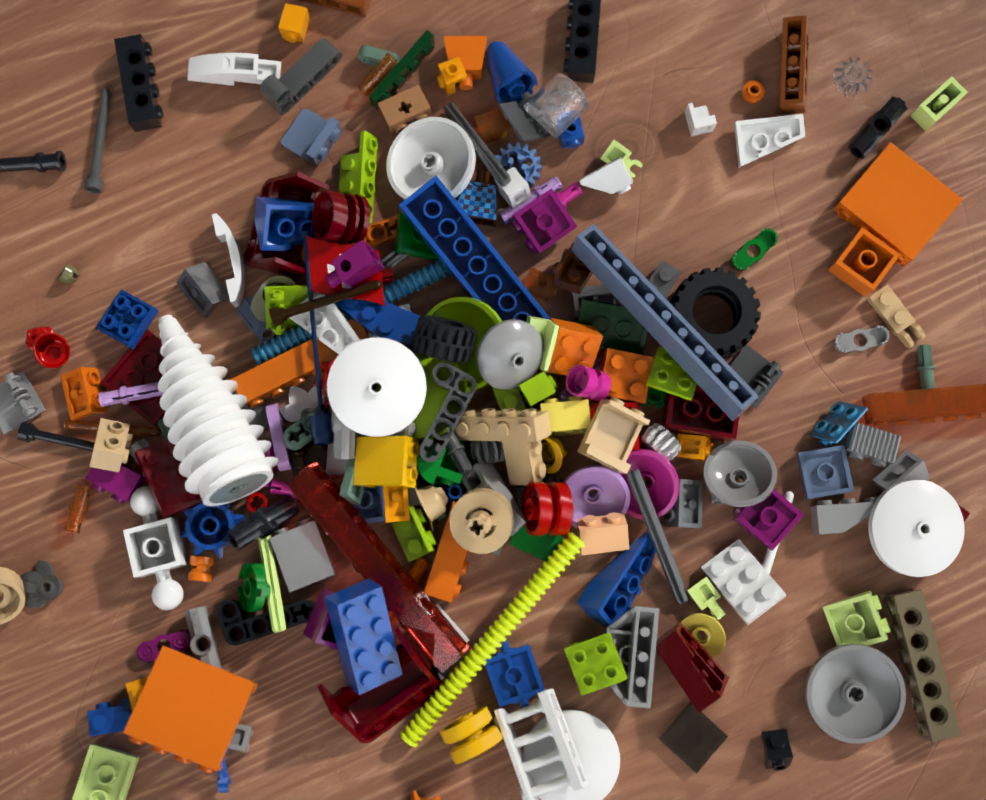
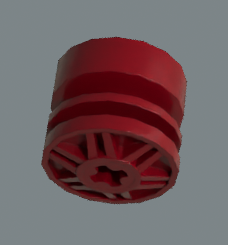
(340, 216)

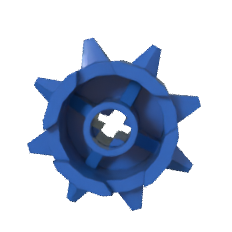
(198, 527)

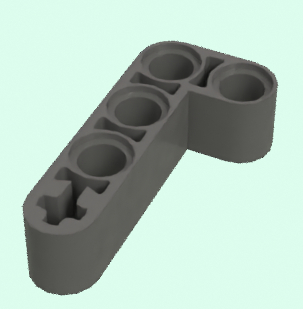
(301, 77)
(443, 415)

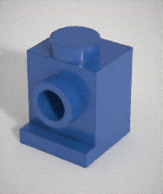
(572, 139)

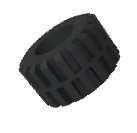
(444, 339)

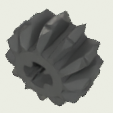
(486, 452)

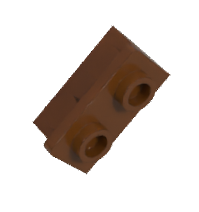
(571, 272)

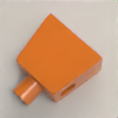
(472, 55)

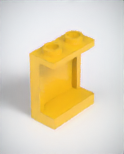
(386, 461)

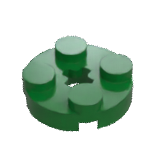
(253, 588)

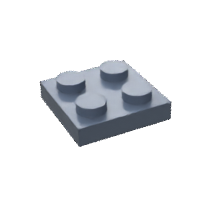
(825, 472)

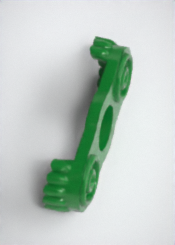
(764, 241)

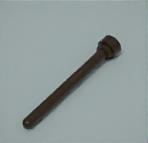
(279, 315)

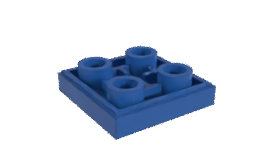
(127, 319)

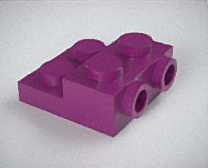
(543, 222)
(769, 519)

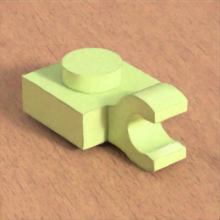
(705, 596)

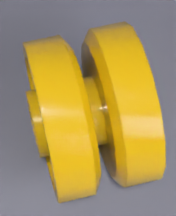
(472, 736)

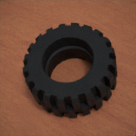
(736, 295)

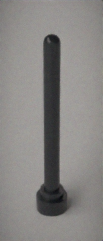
(28, 432)

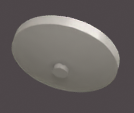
(855, 693)

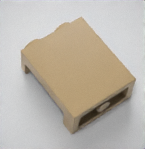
(612, 434)

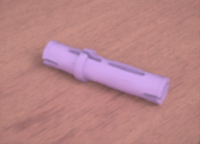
(554, 183)
(125, 395)

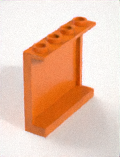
(898, 203)
(189, 709)

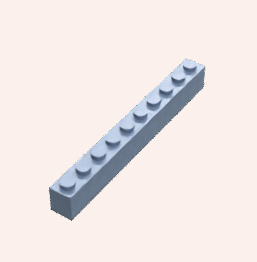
(664, 322)

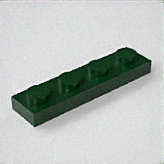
(408, 64)

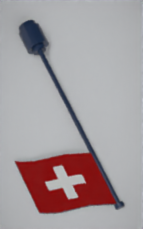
(319, 264)

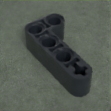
(248, 625)

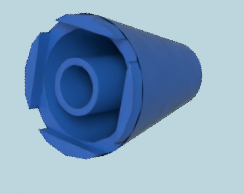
(508, 73)

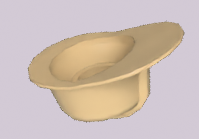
(433, 502)

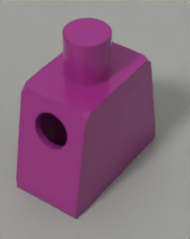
(355, 265)

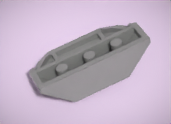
(636, 644)

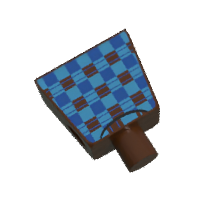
(480, 200)

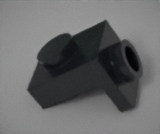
(777, 749)

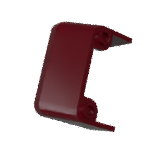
(289, 186)
(382, 707)

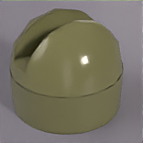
(67, 273)

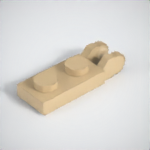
(895, 315)

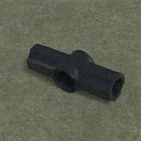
(885, 120)
(262, 523)

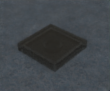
(693, 737)

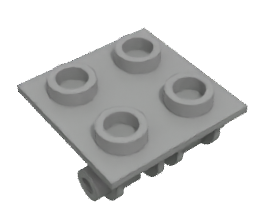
(18, 402)

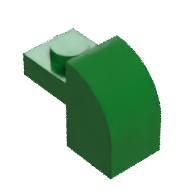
(431, 470)

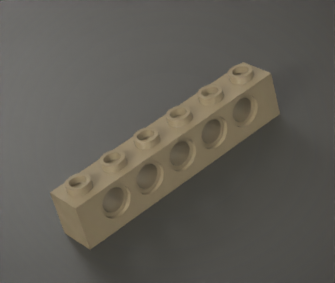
(945, 723)

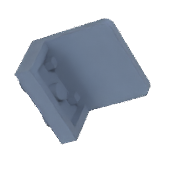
(312, 136)

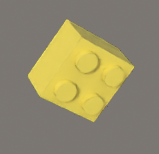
(567, 417)

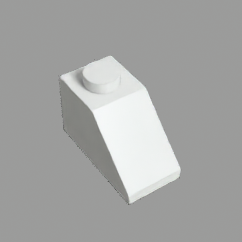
(609, 178)

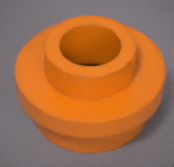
(751, 97)

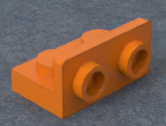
(82, 392)

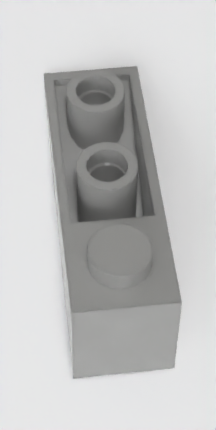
(488, 477)
(838, 518)

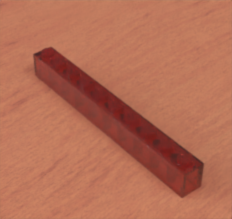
(376, 562)

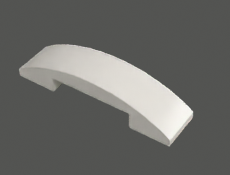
(236, 285)

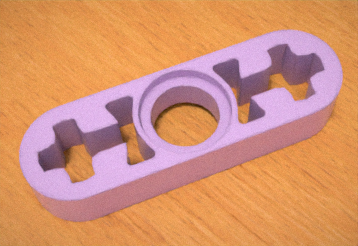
(277, 430)

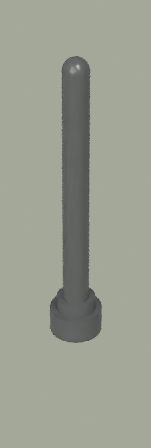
(94, 182)

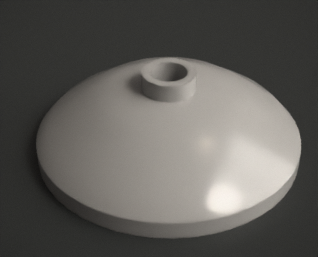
(502, 347)
(740, 461)

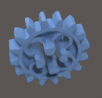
(523, 155)

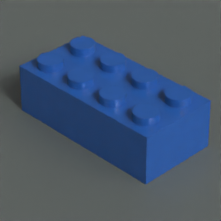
(363, 636)

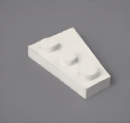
(765, 135)
(330, 326)

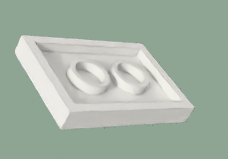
(743, 582)

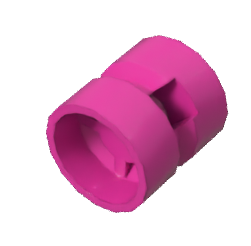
(588, 383)

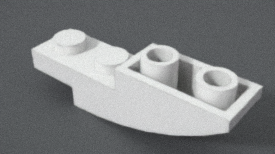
(231, 67)

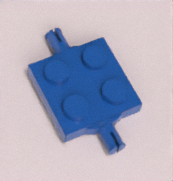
(514, 675)

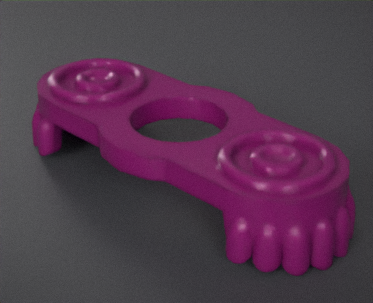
(149, 651)

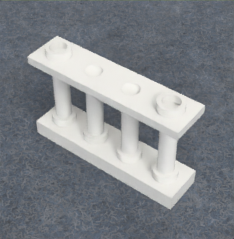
(563, 752)

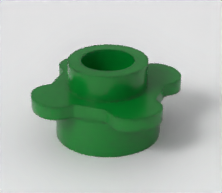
(657, 401)

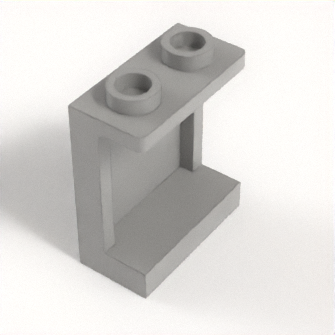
(302, 555)

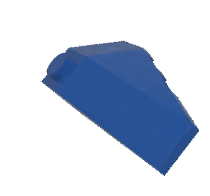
(281, 221)
(615, 587)

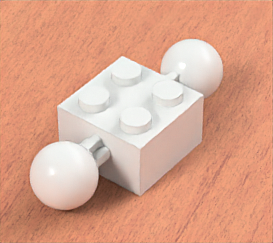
(156, 549)

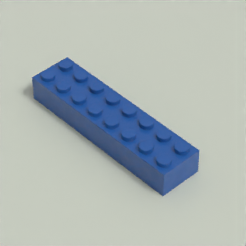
(467, 252)

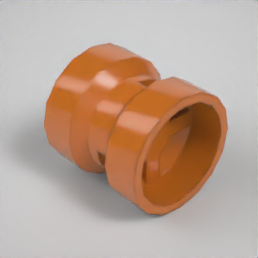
(201, 568)

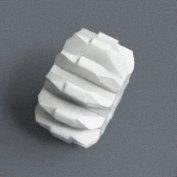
(661, 441)

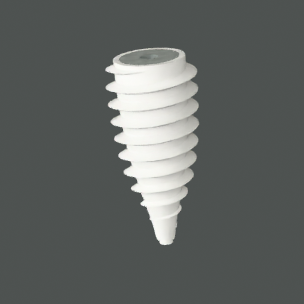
(207, 423)

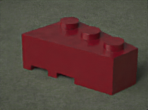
(692, 667)

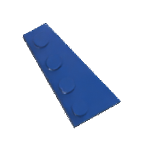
(381, 321)

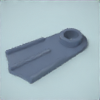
(256, 326)

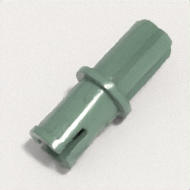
(925, 367)

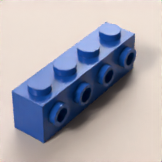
(109, 718)

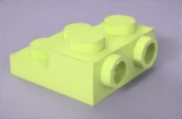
(857, 620)

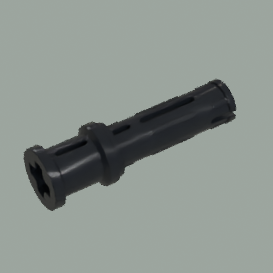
(39, 162)

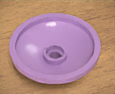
(610, 495)

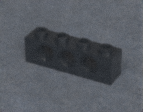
(129, 50)
(582, 68)

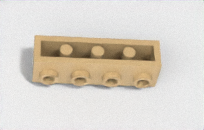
(503, 425)

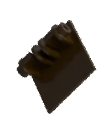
(307, 455)

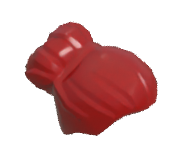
(48, 347)

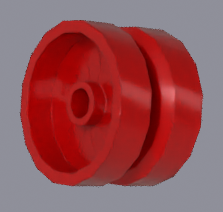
(548, 508)

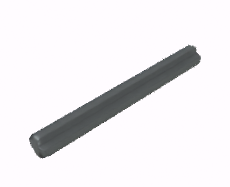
(481, 149)

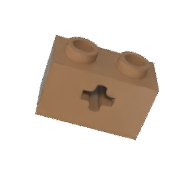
(410, 100)

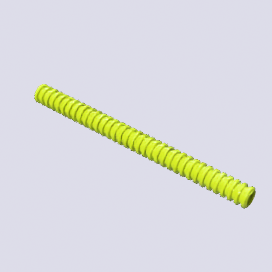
(491, 640)

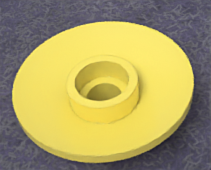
(715, 638)

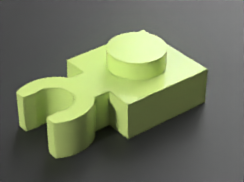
(616, 150)

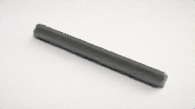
(657, 536)

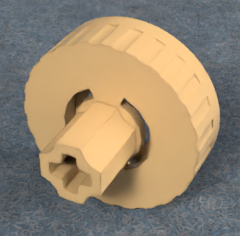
(467, 531)
(14, 596)

